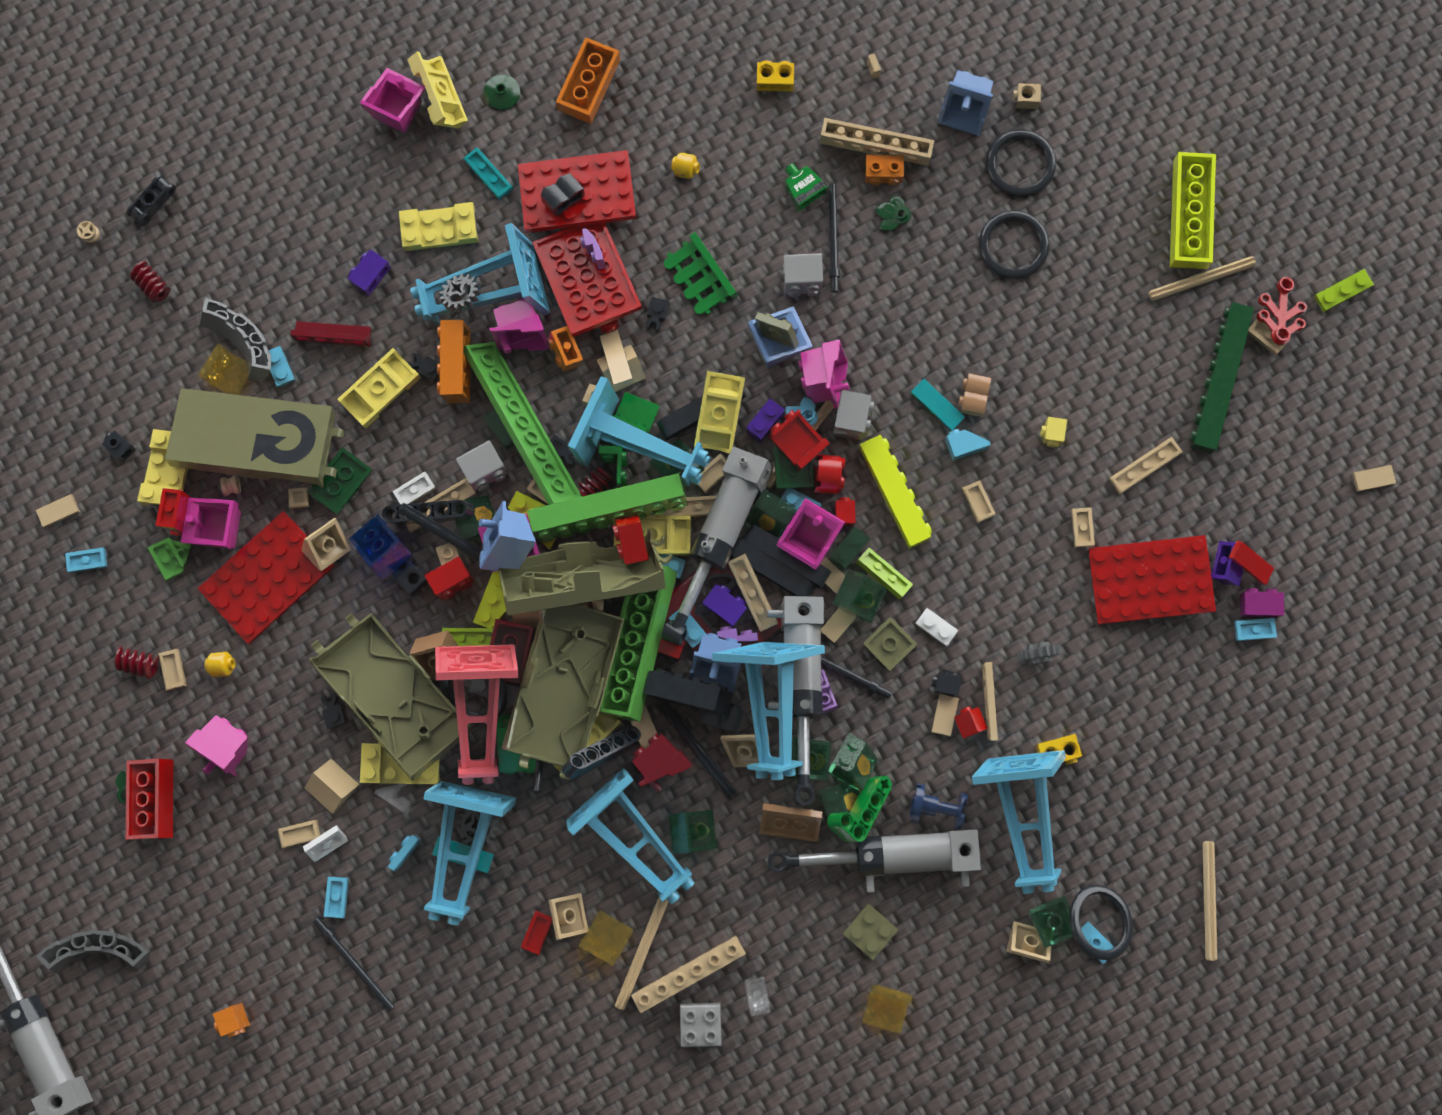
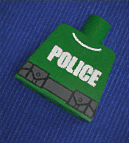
(804, 186)

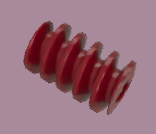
(149, 282)
(595, 483)
(136, 664)

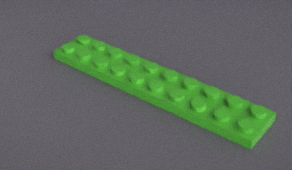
(521, 423)

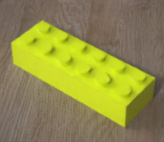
(1192, 210)

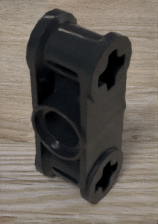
(142, 203)

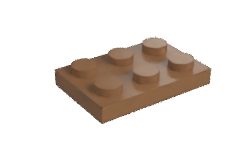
(790, 822)

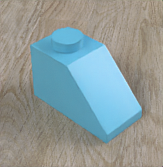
(965, 443)

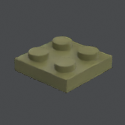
(776, 330)
(889, 644)
(870, 931)

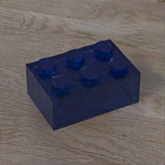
(380, 547)

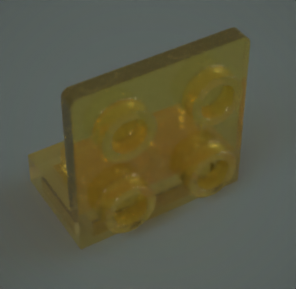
(225, 371)
(606, 938)
(886, 1008)

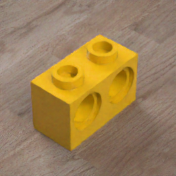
(775, 81)
(1059, 744)

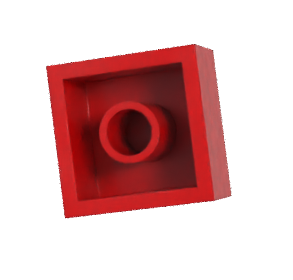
(631, 539)
(450, 579)

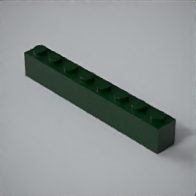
(1221, 378)

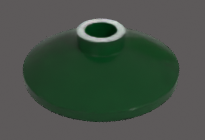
(505, 99)

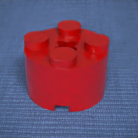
(828, 474)

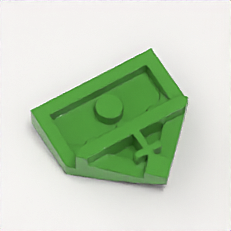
(170, 557)

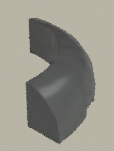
(241, 333)
(92, 943)

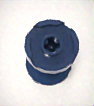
(930, 806)

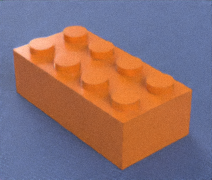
(588, 80)
(453, 365)

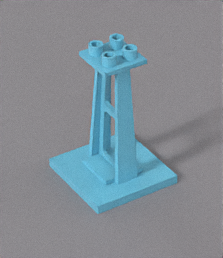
(527, 270)
(599, 425)
(771, 654)
(1021, 767)
(473, 799)
(589, 813)

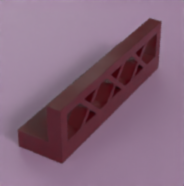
(332, 333)

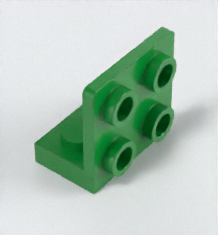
(637, 412)
(610, 455)

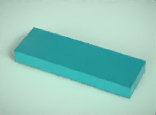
(488, 173)
(937, 405)
(485, 857)

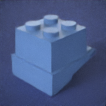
(966, 103)
(774, 352)
(505, 540)
(714, 671)

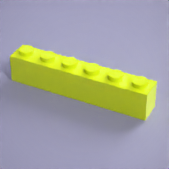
(895, 492)

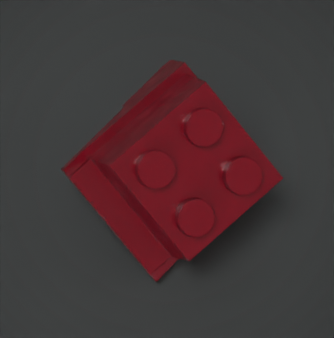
(659, 759)

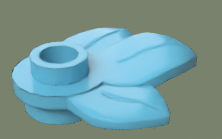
(807, 410)

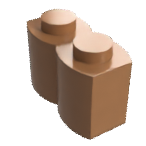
(975, 395)

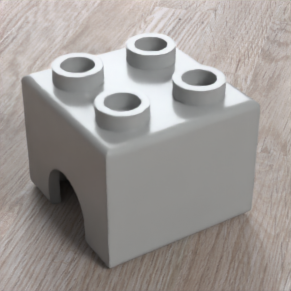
(803, 274)
(853, 414)
(482, 466)
(700, 1024)

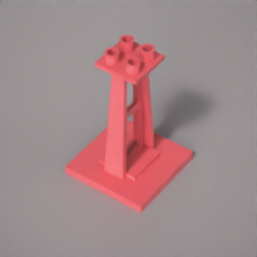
(476, 663)

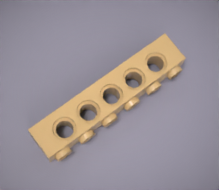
(876, 141)
(688, 974)

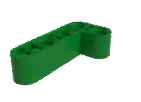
(857, 823)

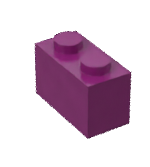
(1262, 604)

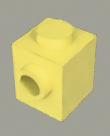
(1053, 431)

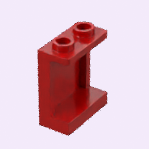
(797, 439)
(172, 510)

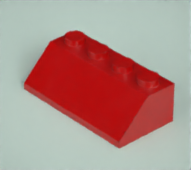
(149, 799)

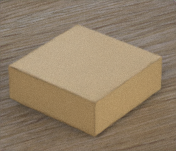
(873, 66)
(298, 498)

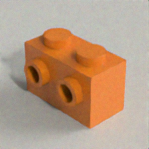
(884, 169)
(565, 349)
(231, 1021)

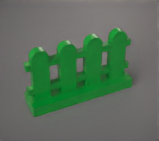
(699, 265)

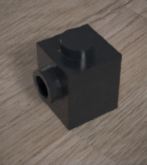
(118, 446)
(946, 683)

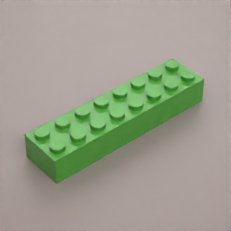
(604, 507)
(636, 650)

